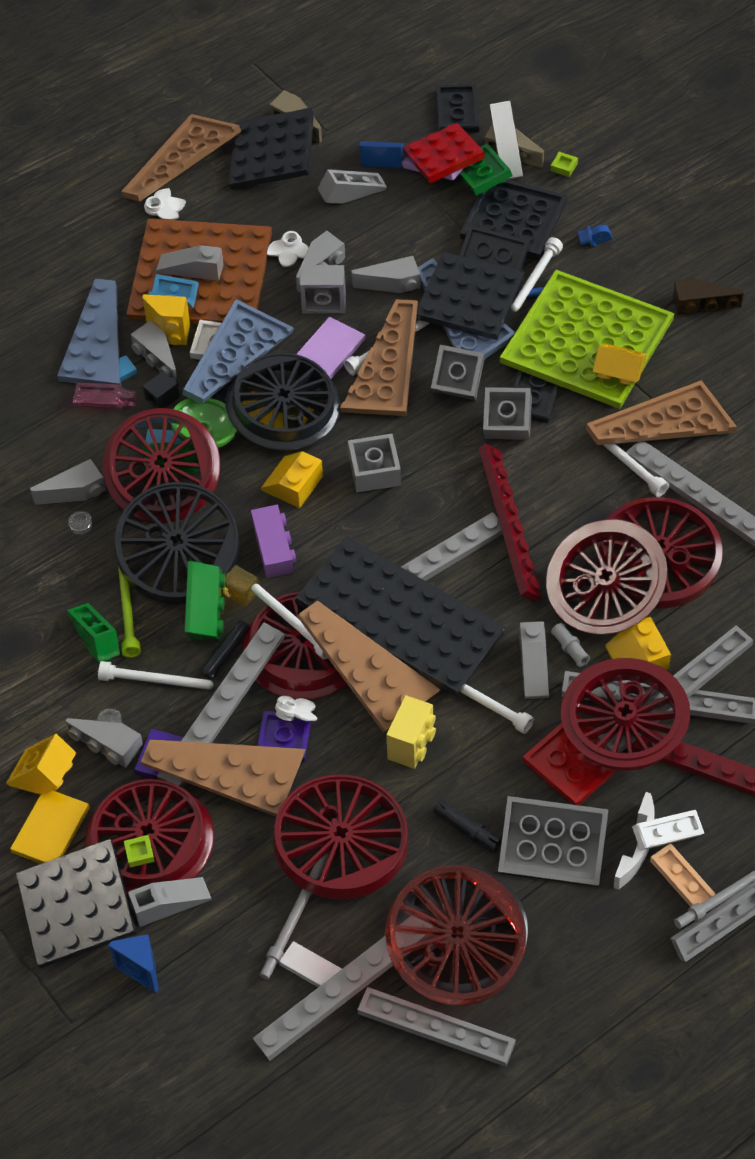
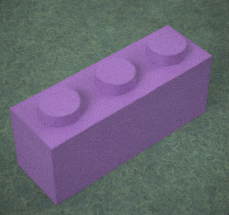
(273, 541)

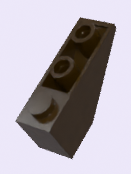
(703, 296)

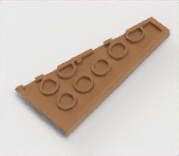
(187, 146)
(386, 371)
(673, 415)
(367, 668)
(239, 772)

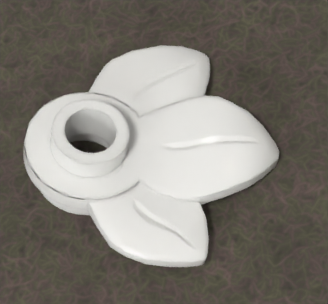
(164, 205)
(288, 249)
(288, 709)

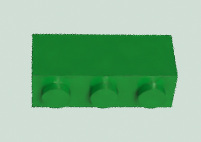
(204, 601)

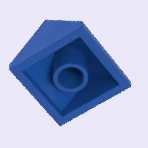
(381, 154)
(135, 959)

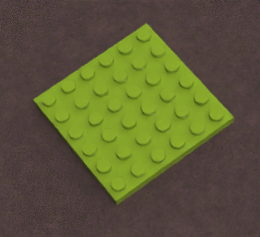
(569, 324)

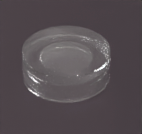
(80, 522)
(110, 715)

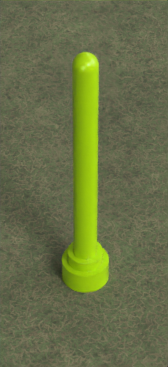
(130, 645)

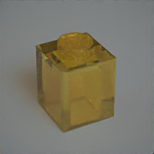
(239, 585)

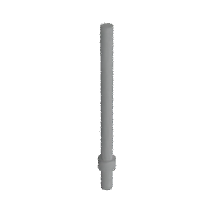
(699, 910)
(276, 952)

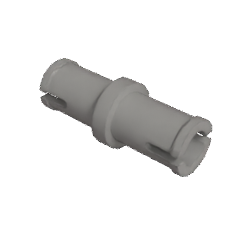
(570, 644)

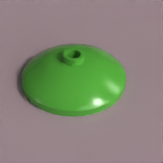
(211, 415)

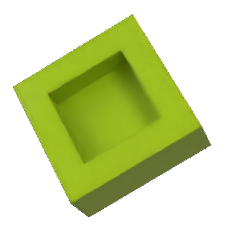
(564, 164)
(139, 851)

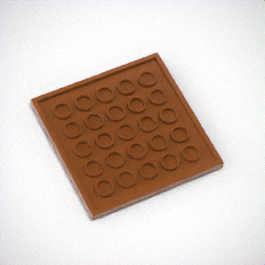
(242, 273)

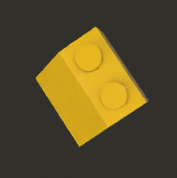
(170, 315)
(619, 363)
(294, 478)
(642, 643)
(43, 766)

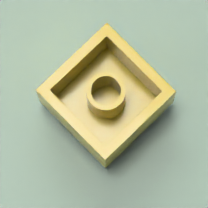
(410, 732)

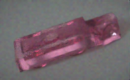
(103, 395)

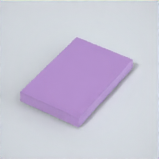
(332, 345)

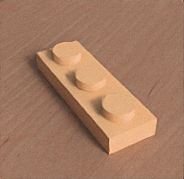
(681, 875)

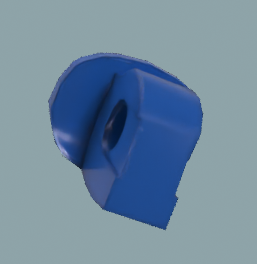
(595, 235)

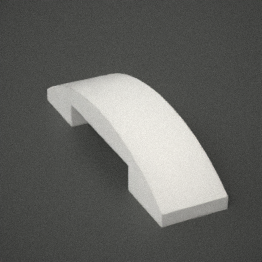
(506, 137)
(629, 866)

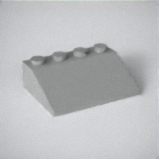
(553, 840)

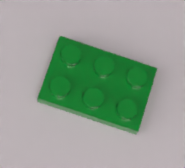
(485, 172)

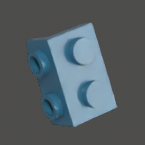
(175, 286)

